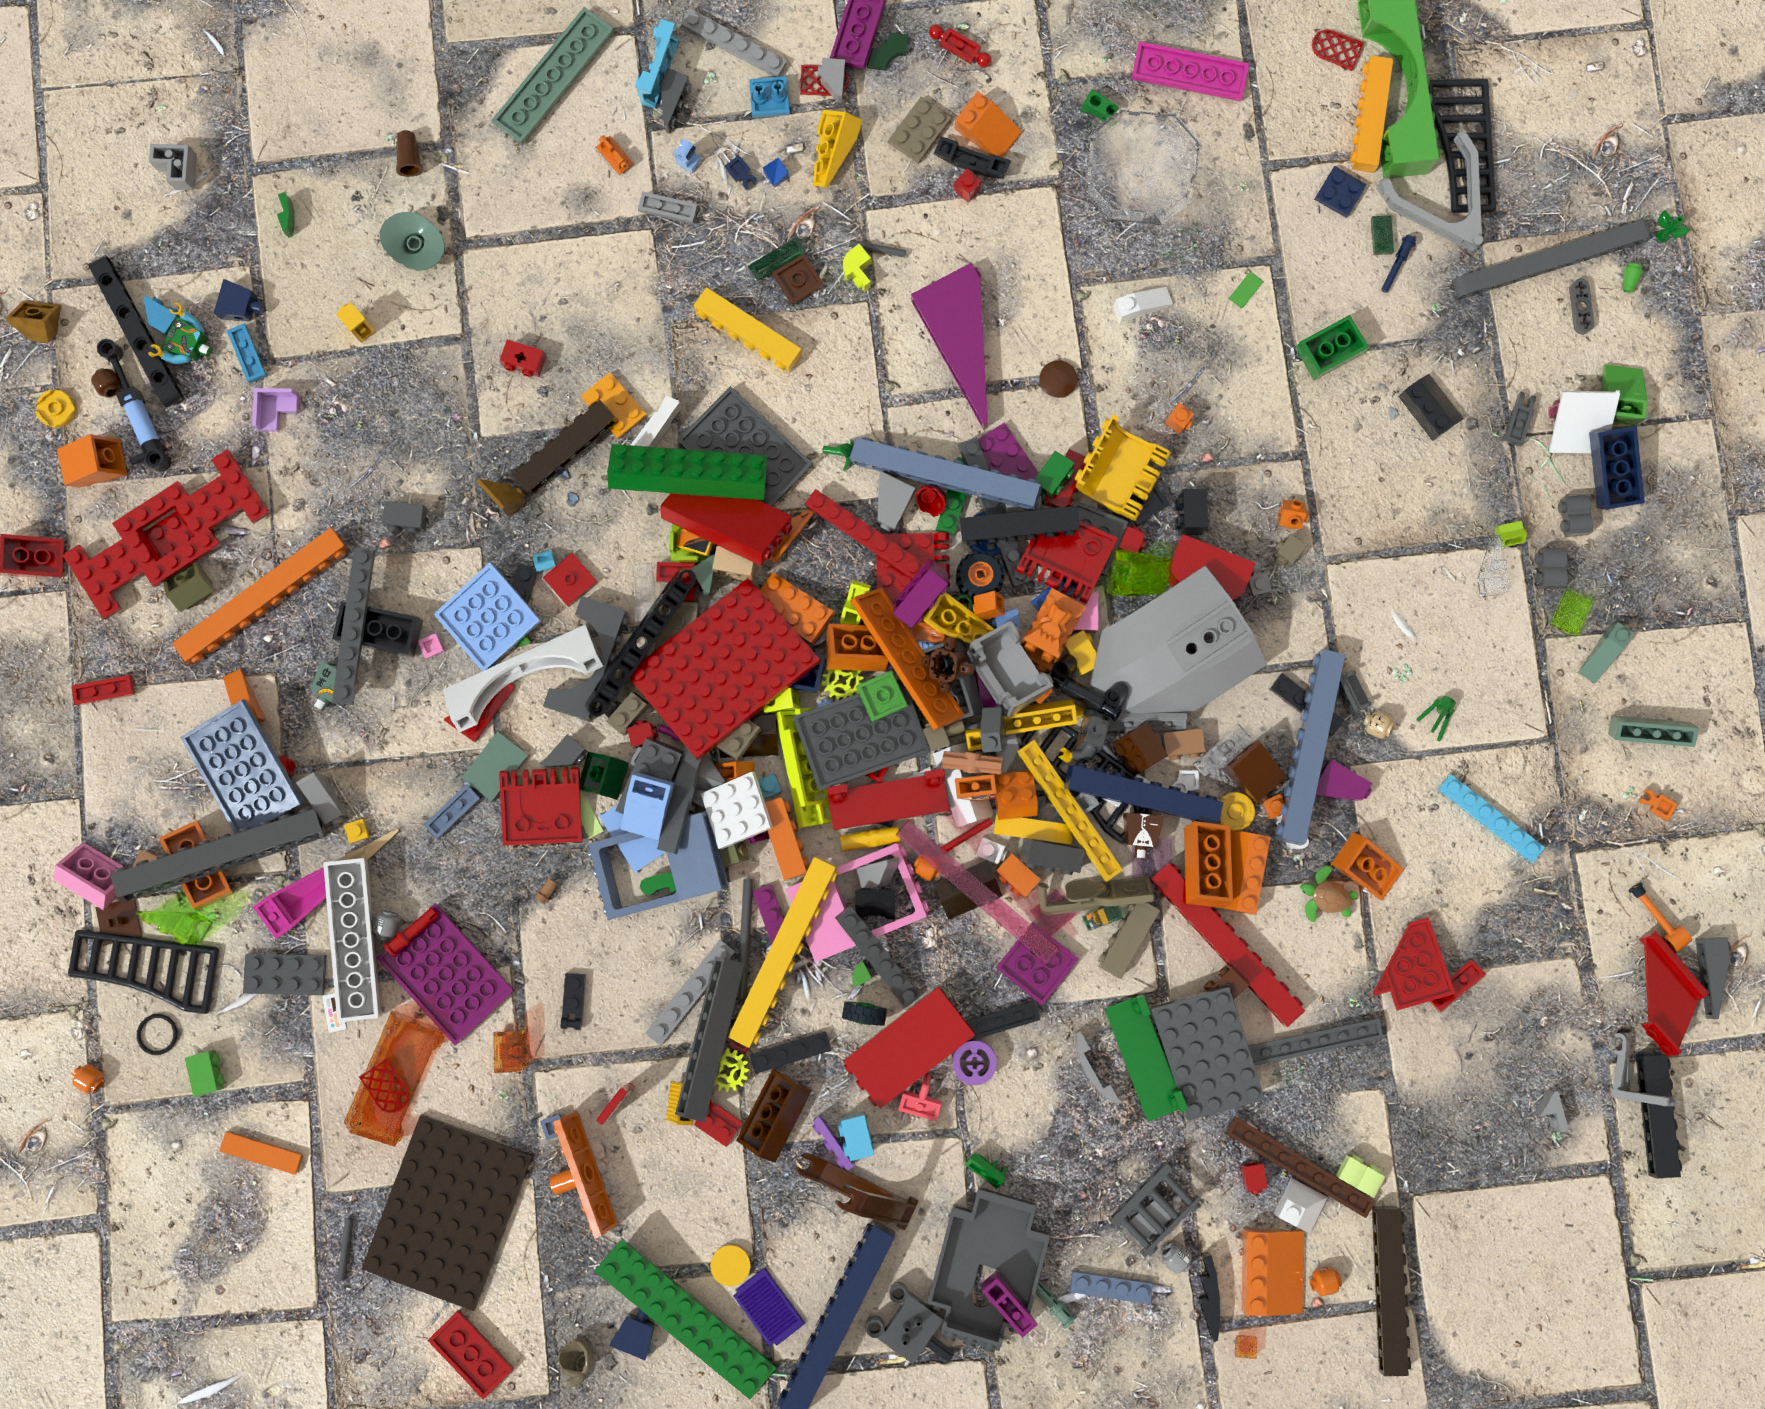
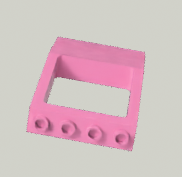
(827, 934)

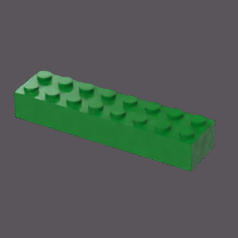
(687, 472)

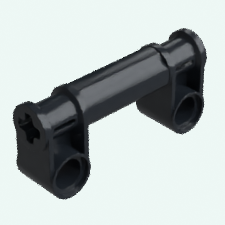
(1109, 704)

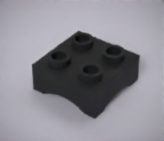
(875, 902)

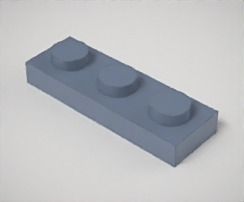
(452, 811)

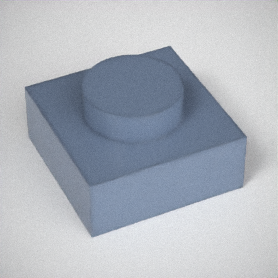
(548, 1126)

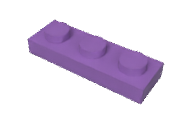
(832, 1143)

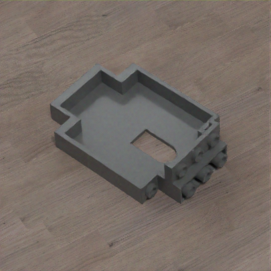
(995, 1236)

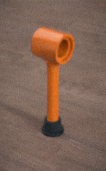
(1675, 937)

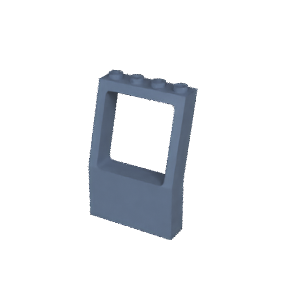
(695, 867)

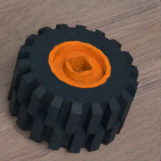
(979, 574)

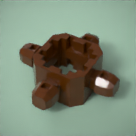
(934, 662)

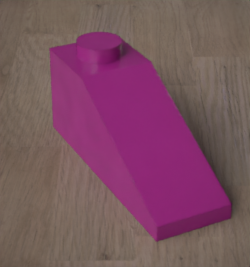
(1008, 1303)

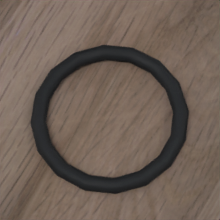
(143, 1047)

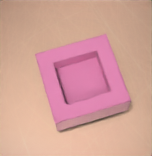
(431, 646)

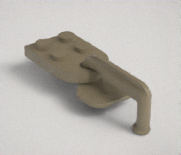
(1089, 895)

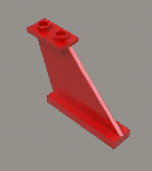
(1670, 994)

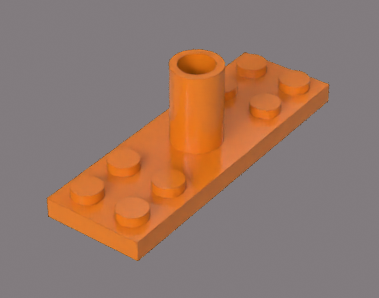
(582, 1175)

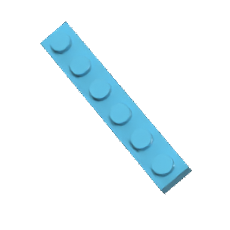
(1491, 818)

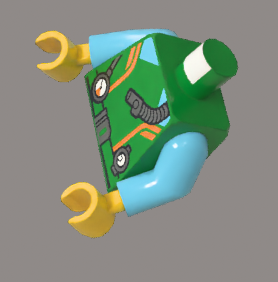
(184, 340)

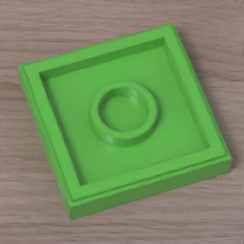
(881, 696)

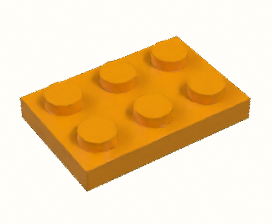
(618, 402)

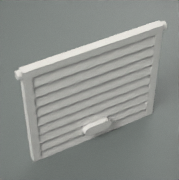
(1580, 414)

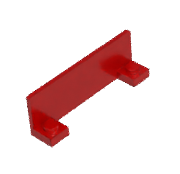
(888, 800)

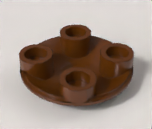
(1058, 379)

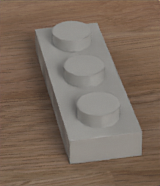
(667, 207)

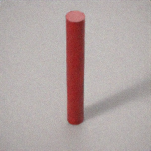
(967, 835)

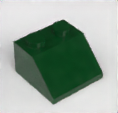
(603, 775)

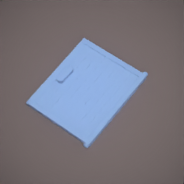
(638, 851)

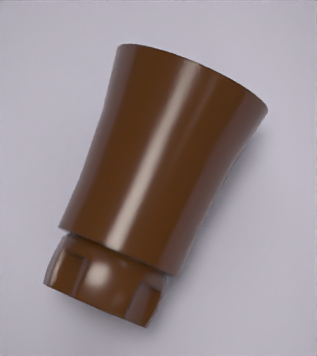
(407, 155)

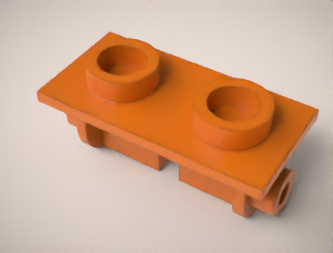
(614, 154)

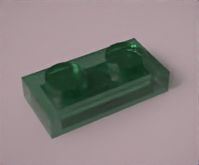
(1382, 235)

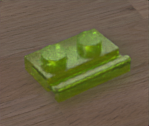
(1571, 613)

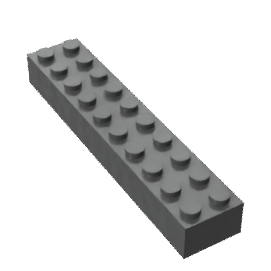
(217, 855)

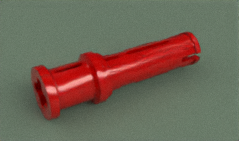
(404, 937)

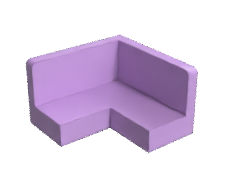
(269, 404)

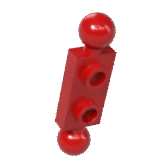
(960, 45)

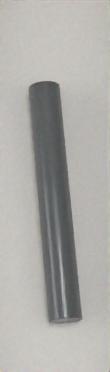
(879, 248)
(345, 1249)

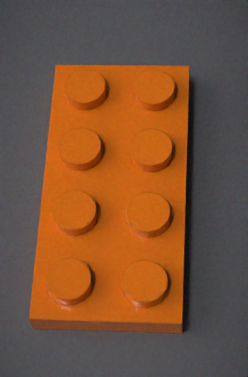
(799, 609)

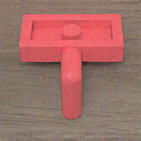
(921, 1104)

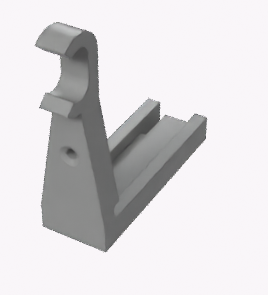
(1622, 1079)

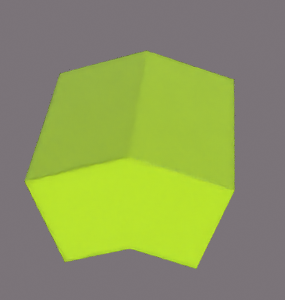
(1512, 533)

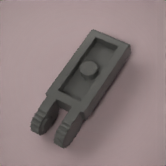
(1519, 420)

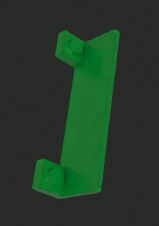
(1144, 1058)

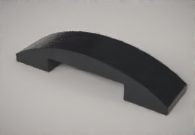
(976, 162)

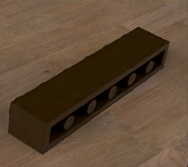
(565, 447)

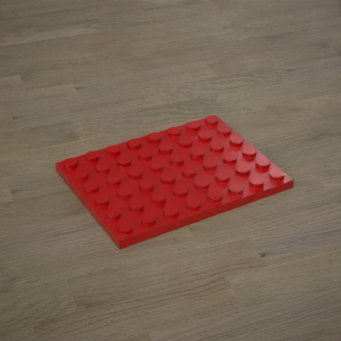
(723, 668)

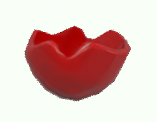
(931, 500)

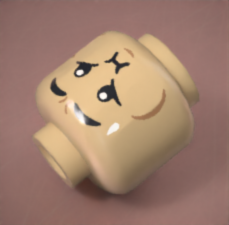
(1379, 725)

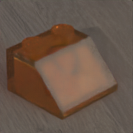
(510, 1050)

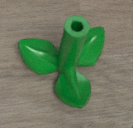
(1673, 227)
(842, 450)

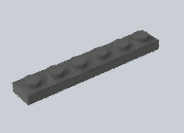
(877, 956)

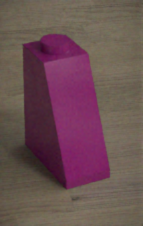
(1341, 783)

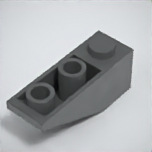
(673, 91)

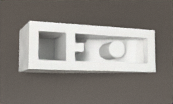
(1141, 303)

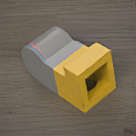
(973, 736)

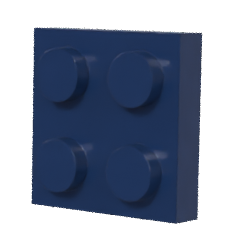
(1340, 191)

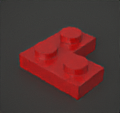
(666, 571)

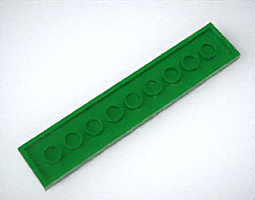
(685, 1318)

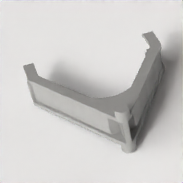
(1464, 233)

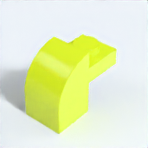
(853, 265)
(849, 613)

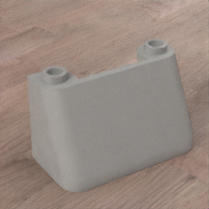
(1007, 669)

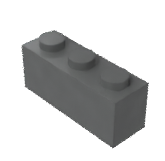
(1051, 856)

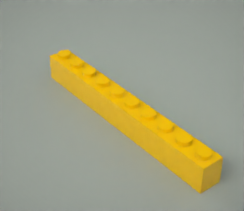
(782, 952)

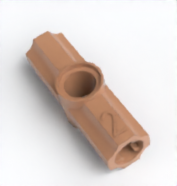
(972, 762)

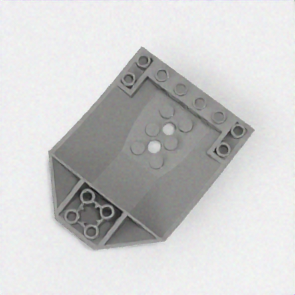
(1151, 653)

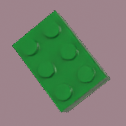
(1332, 347)

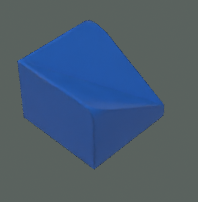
(776, 172)

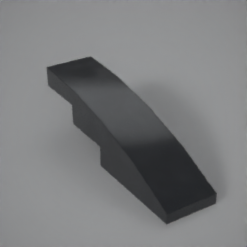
(1211, 1301)

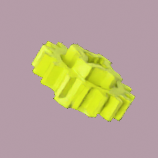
(834, 686)
(731, 1079)

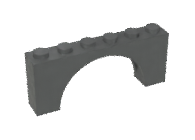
(608, 623)

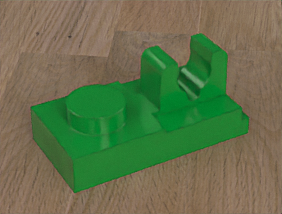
(985, 1170)

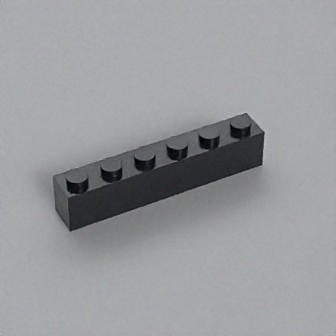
(1020, 525)
(1658, 1120)

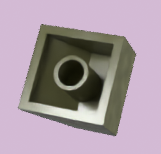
(188, 587)

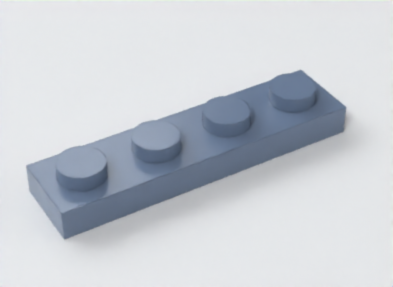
(1111, 1287)

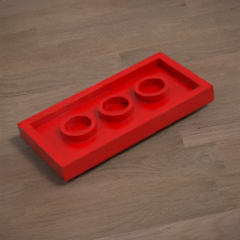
(470, 1354)

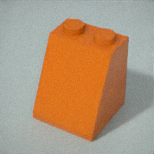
(91, 461)

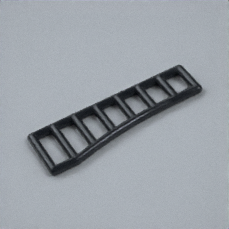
(1446, 137)
(1106, 760)
(147, 988)

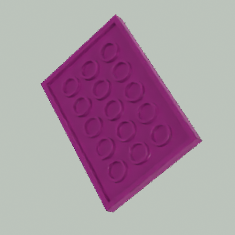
(448, 977)

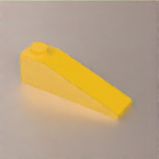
(837, 135)
(955, 620)

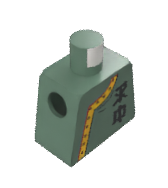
(324, 685)

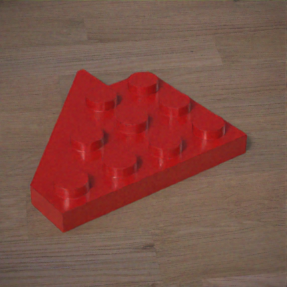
(1416, 969)

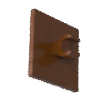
(119, 919)

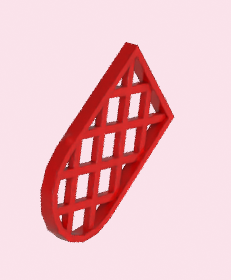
(1337, 35)
(815, 67)
(373, 1069)

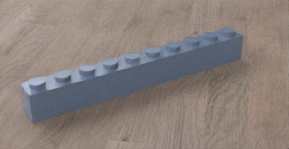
(946, 474)
(1311, 747)

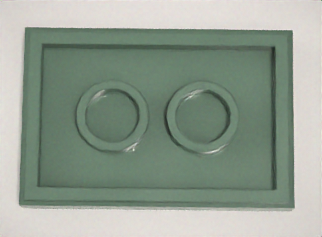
(497, 756)

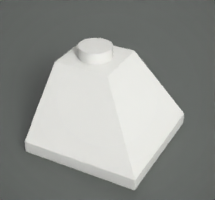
(1300, 1205)

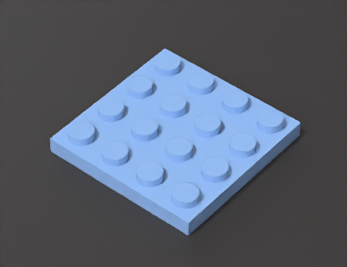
(487, 617)

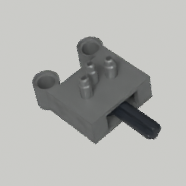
(910, 1327)

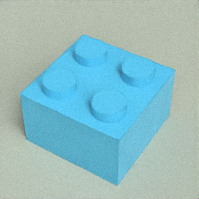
(857, 1136)

